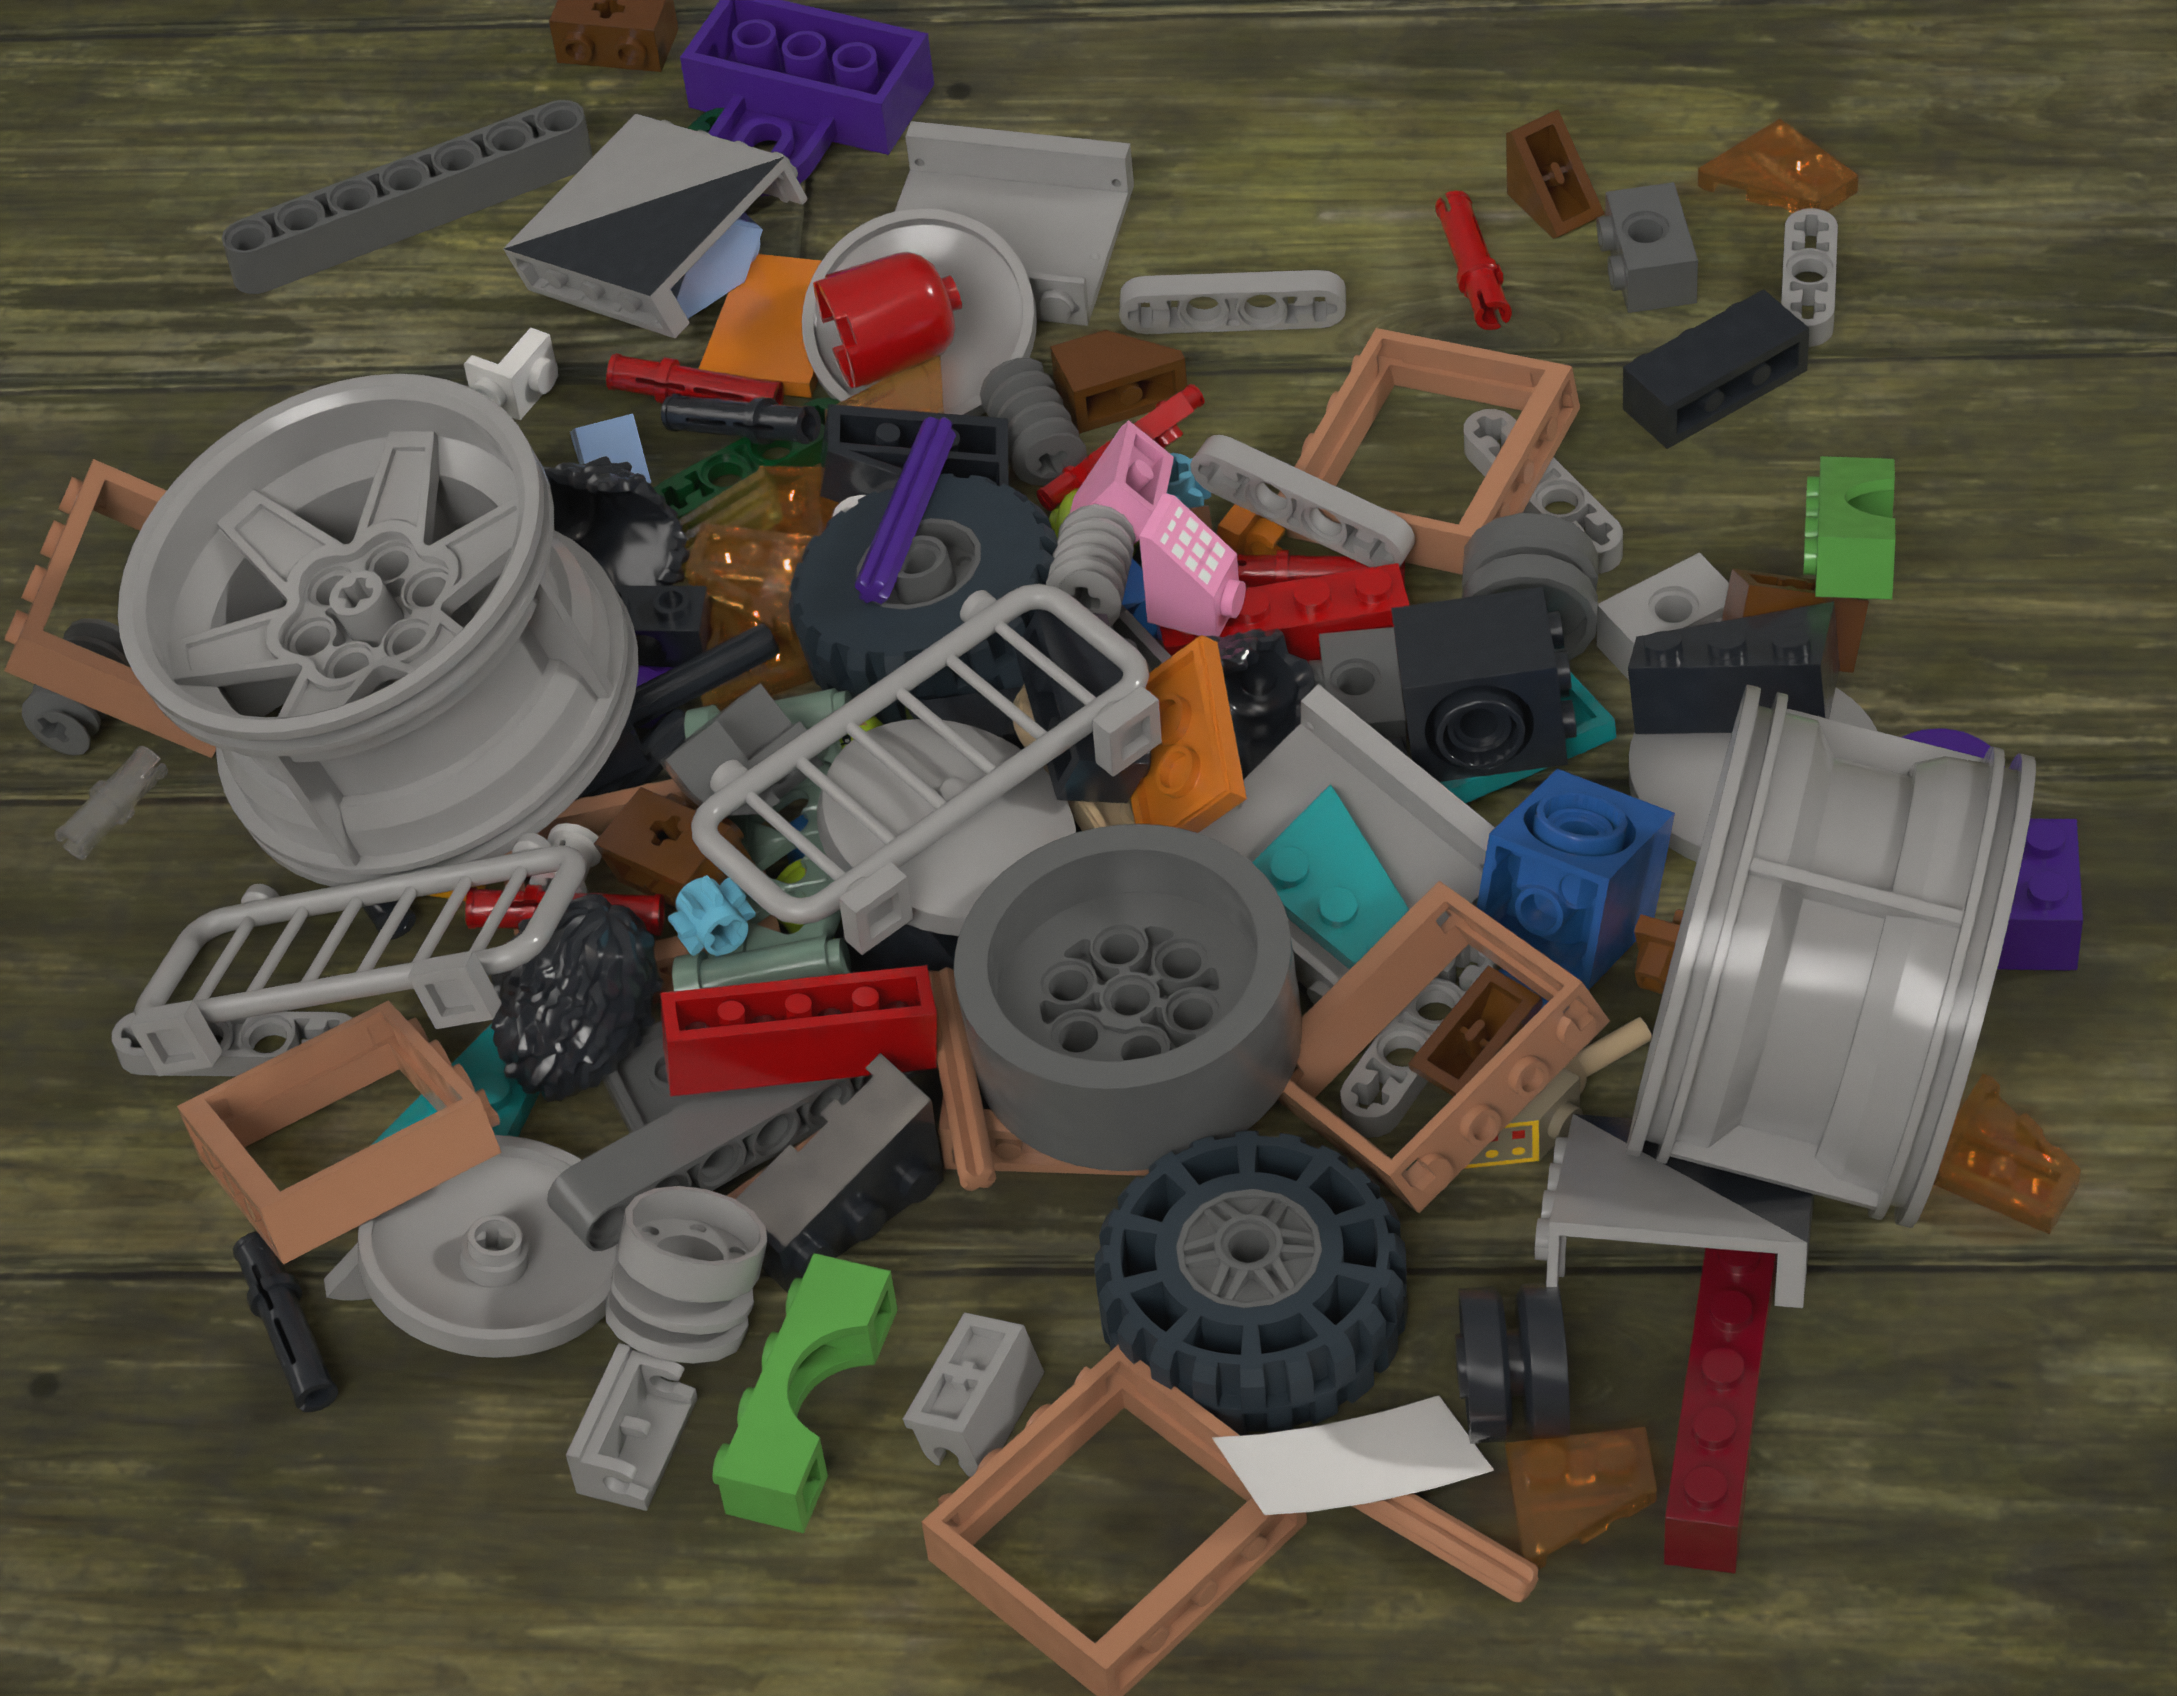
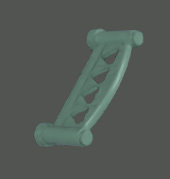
(765, 952)

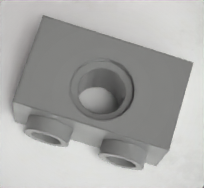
(1671, 600)

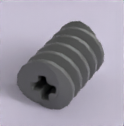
(1039, 426)
(60, 720)

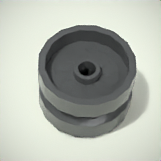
(1534, 553)

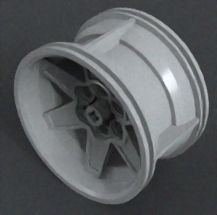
(409, 605)
(1834, 958)

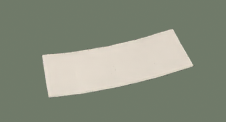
(1355, 1459)

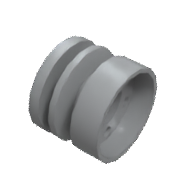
(685, 1274)

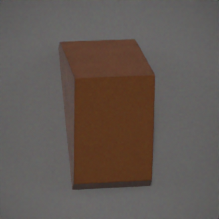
(1549, 176)
(1475, 1030)

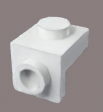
(521, 375)

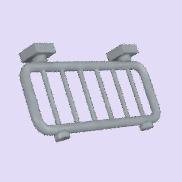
(875, 892)
(450, 986)

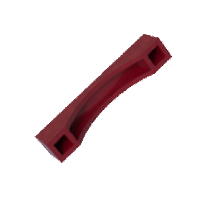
(1719, 1410)

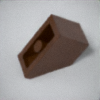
(1114, 377)

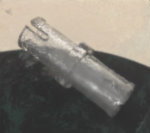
(111, 802)

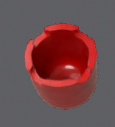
(888, 315)

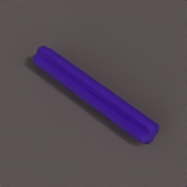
(905, 510)

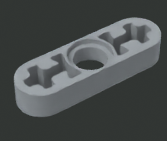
(1819, 260)

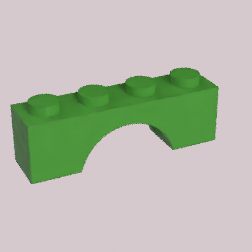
(1851, 528)
(831, 1324)

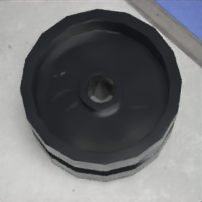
(1513, 1362)

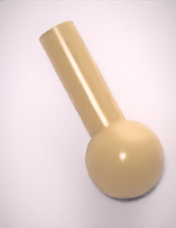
(1609, 1049)

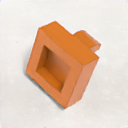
(1249, 533)

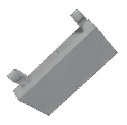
(975, 1391)
(630, 1429)

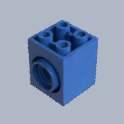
(1576, 871)

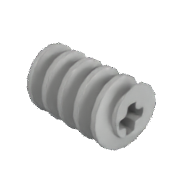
(1094, 558)

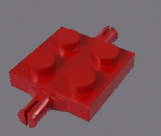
(1159, 425)

